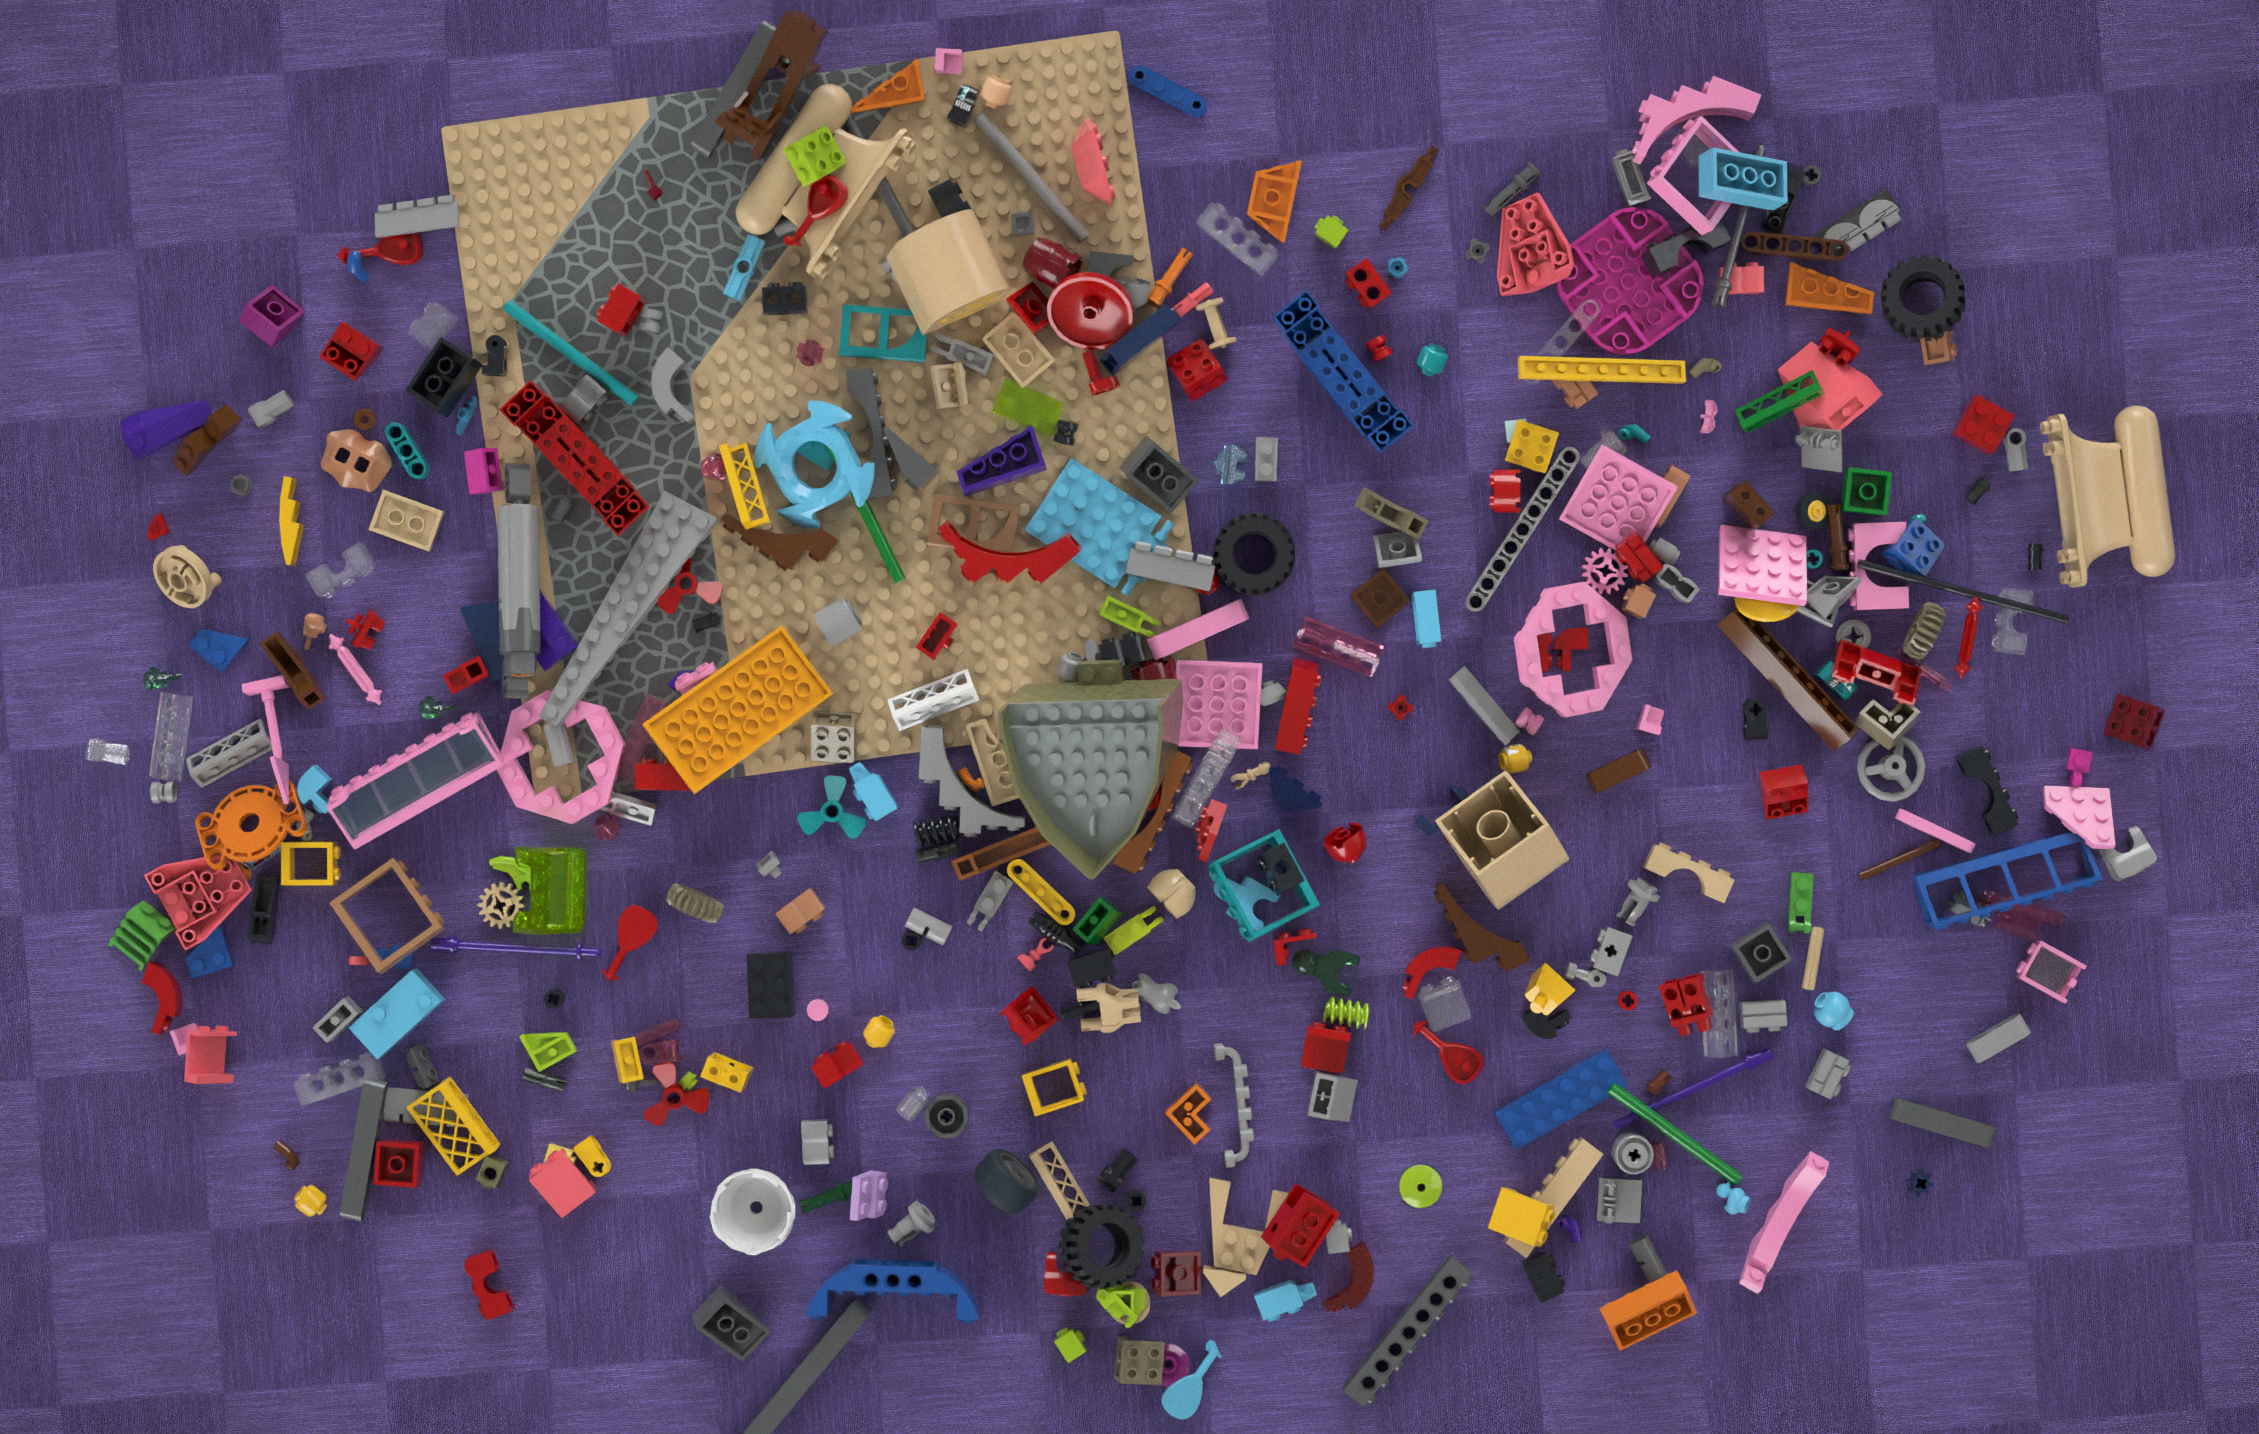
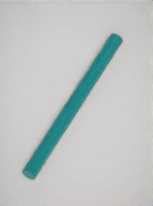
(570, 352)

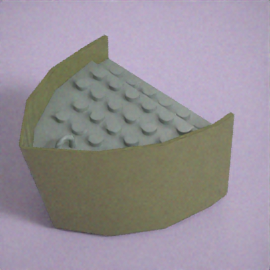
(1091, 756)

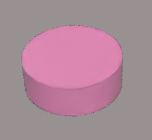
(817, 1009)

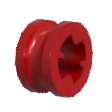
(1631, 995)

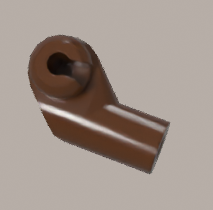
(288, 1153)

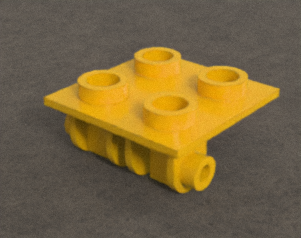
(1531, 446)

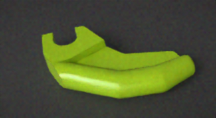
(508, 865)

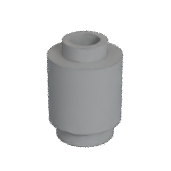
(1664, 551)

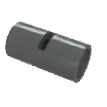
(1647, 1258)

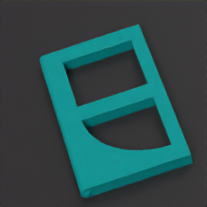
(911, 351)

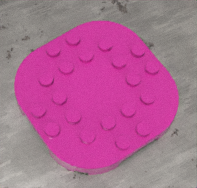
(1631, 302)

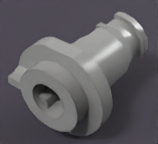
(1643, 893)
(918, 1220)

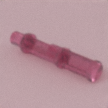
(1925, 670)
(657, 1031)

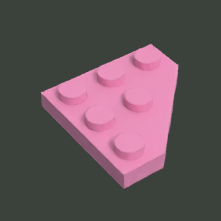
(2083, 812)

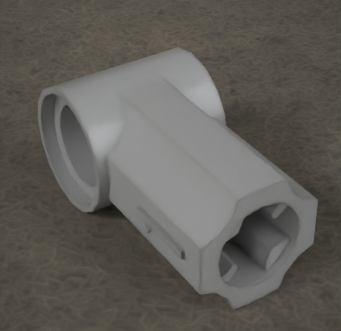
(266, 411)
(2016, 452)

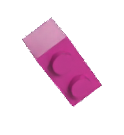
(483, 471)

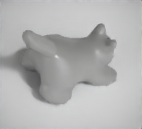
(1158, 995)

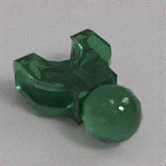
(1325, 967)

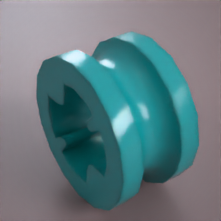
(1816, 554)

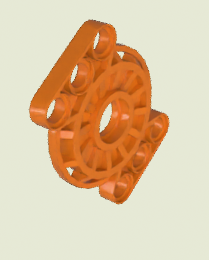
(254, 845)

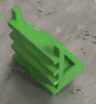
(147, 926)

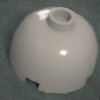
(1137, 290)

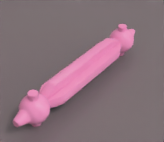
(355, 669)

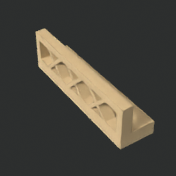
(1052, 1183)

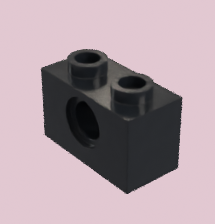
(1280, 857)

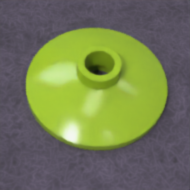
(1412, 1178)

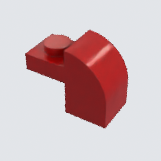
(1565, 642)
(466, 675)

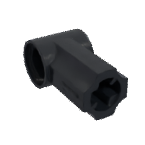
(1115, 1173)

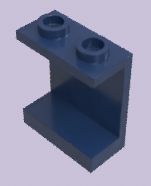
(1423, 822)

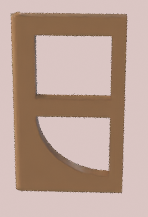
(1001, 542)

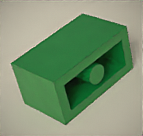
(1097, 921)

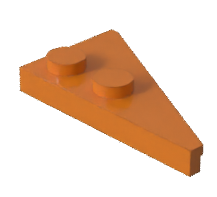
(901, 89)

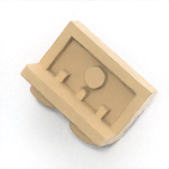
(949, 385)

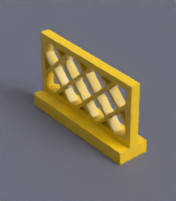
(469, 1118)

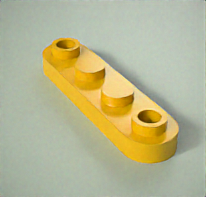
(1041, 891)

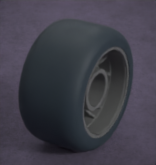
(1006, 1181)

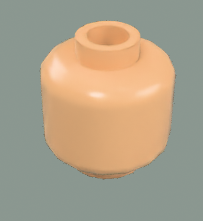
(995, 91)

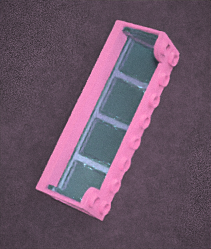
(415, 780)

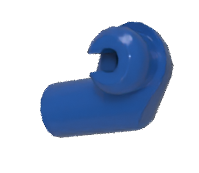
(355, 266)

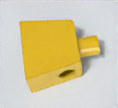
(1547, 990)

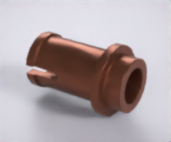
(1658, 1082)

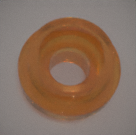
(358, 419)

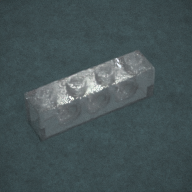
(1259, 264)
(308, 1093)

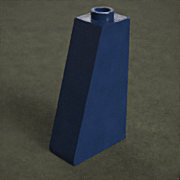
(1139, 339)
(484, 628)

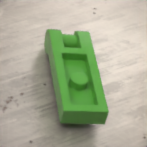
(1800, 902)

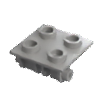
(1820, 448)
(1619, 1200)

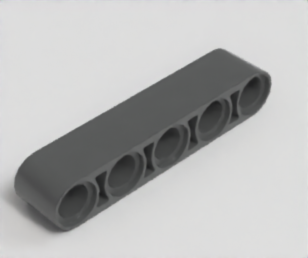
(1943, 1122)

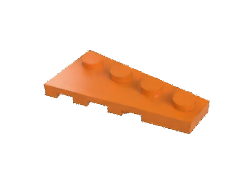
(1817, 291)

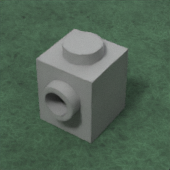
(1338, 1238)

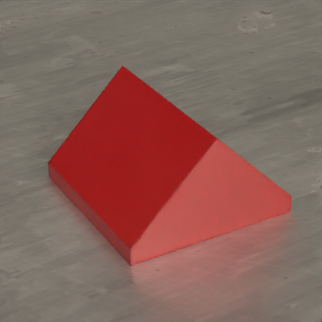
(1031, 307)

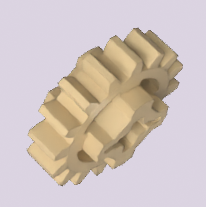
(498, 897)

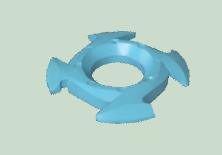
(781, 456)

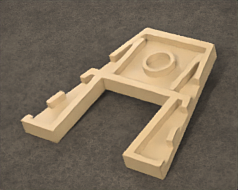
(1237, 1246)

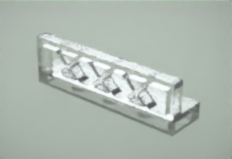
(173, 736)
(1718, 1035)

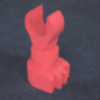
(1028, 961)

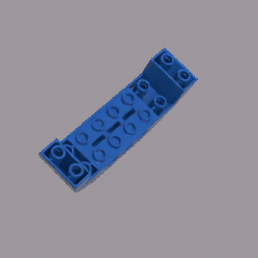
(1341, 372)
(932, 1275)

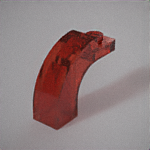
(1361, 1282)

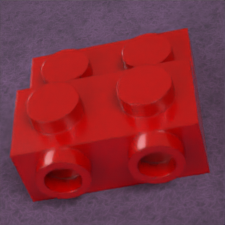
(1209, 827)

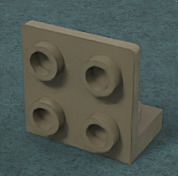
(833, 736)
(1139, 1361)

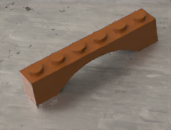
(999, 853)
(1133, 853)

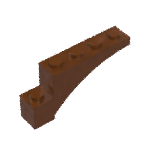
(785, 548)
(1477, 940)

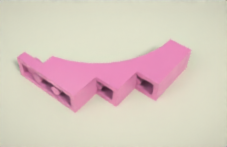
(1780, 1219)

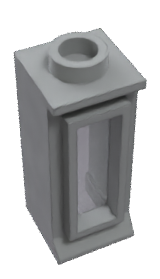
(1630, 178)

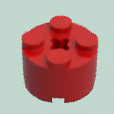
(1506, 491)

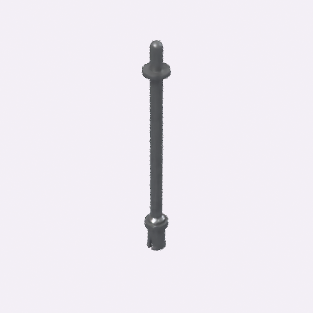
(1724, 285)

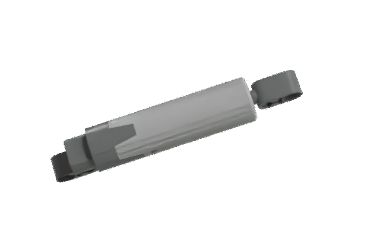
(518, 582)

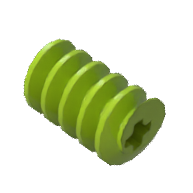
(1346, 1012)

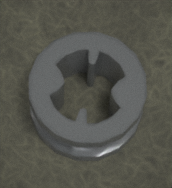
(1816, 171)

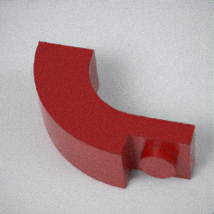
(1426, 960)
(168, 993)

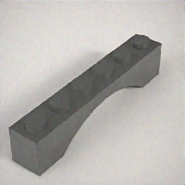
(862, 386)

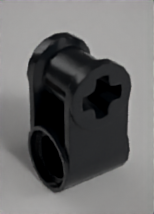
(1754, 725)

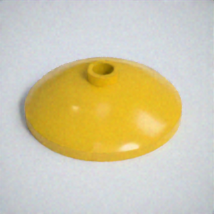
(1764, 610)

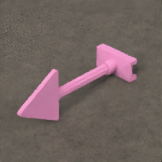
(266, 688)

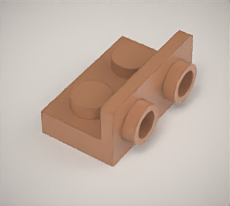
(1939, 349)

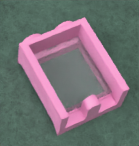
(2049, 970)

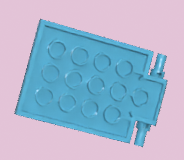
(1100, 520)

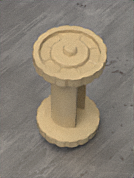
(1216, 323)

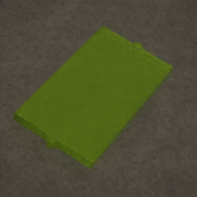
(1028, 407)

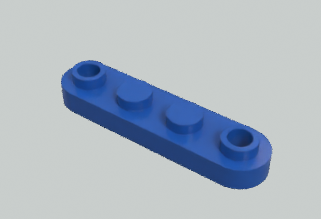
(1168, 91)

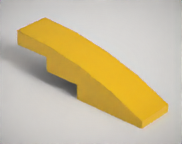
(290, 530)

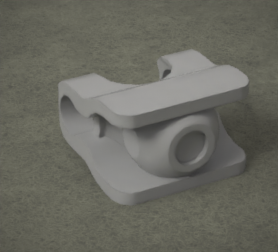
(2130, 863)

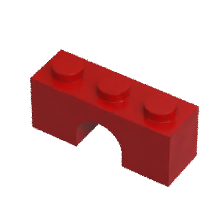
(492, 1302)

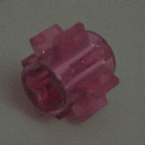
(809, 353)
(607, 827)

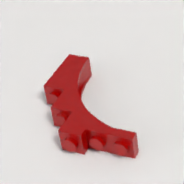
(1007, 565)

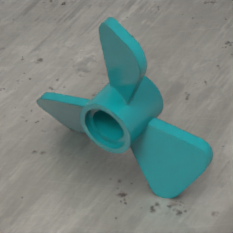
(851, 824)

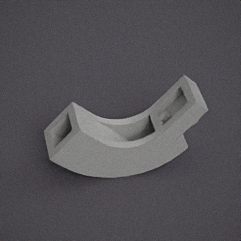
(662, 385)

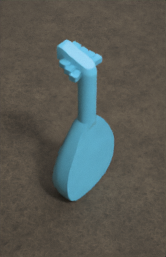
(1184, 1395)

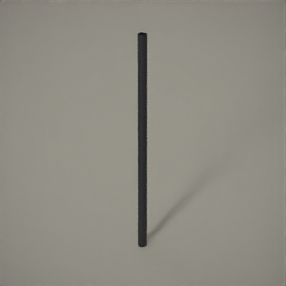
(1963, 591)

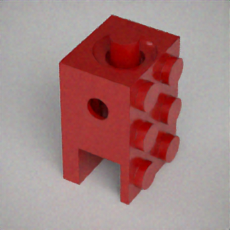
(1299, 1226)

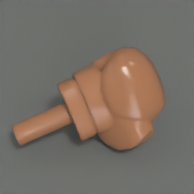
(313, 626)

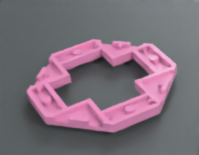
(1606, 676)
(549, 801)

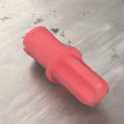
(1193, 299)

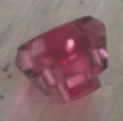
(713, 467)

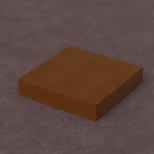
(1380, 598)

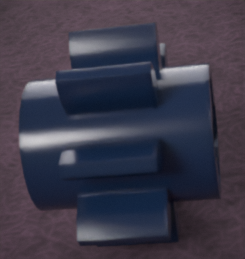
(1913, 1183)

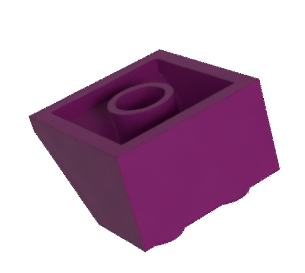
(271, 315)

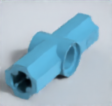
(750, 254)

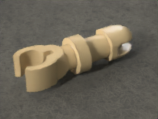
(1263, 768)

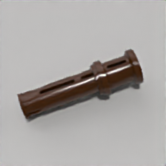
(1837, 547)

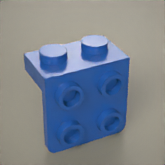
(1915, 549)

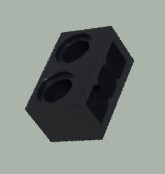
(785, 306)

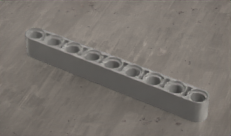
(1527, 520)

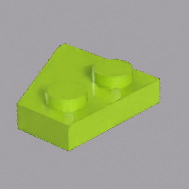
(548, 1048)

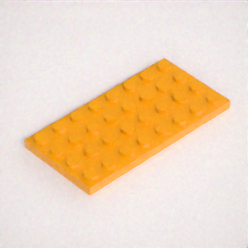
(737, 709)

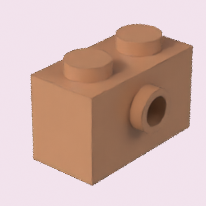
(1638, 600)

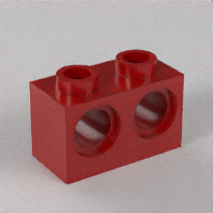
(1372, 280)

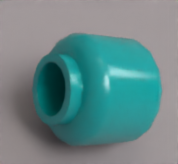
(1432, 359)

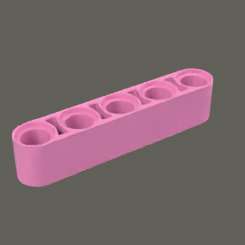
(1198, 629)

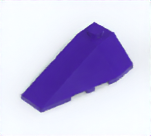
(157, 428)
(555, 636)

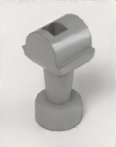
(1593, 977)

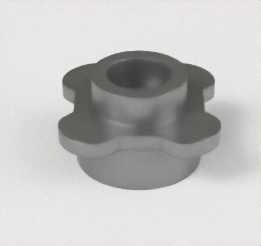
(1483, 248)

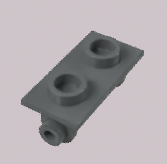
(1960, 904)
(426, 1074)

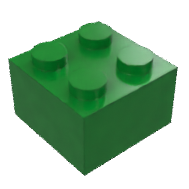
(1865, 491)

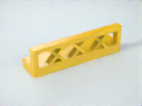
(738, 491)

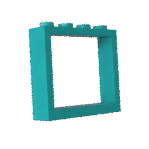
(1236, 911)

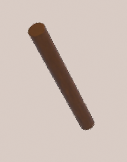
(1899, 859)

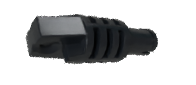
(1054, 932)

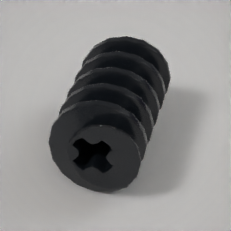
(936, 830)

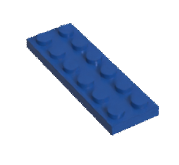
(1560, 1099)

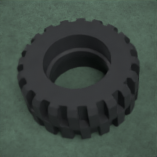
(1917, 271)
(1254, 524)
(1126, 1239)

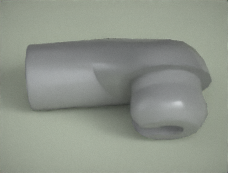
(309, 815)

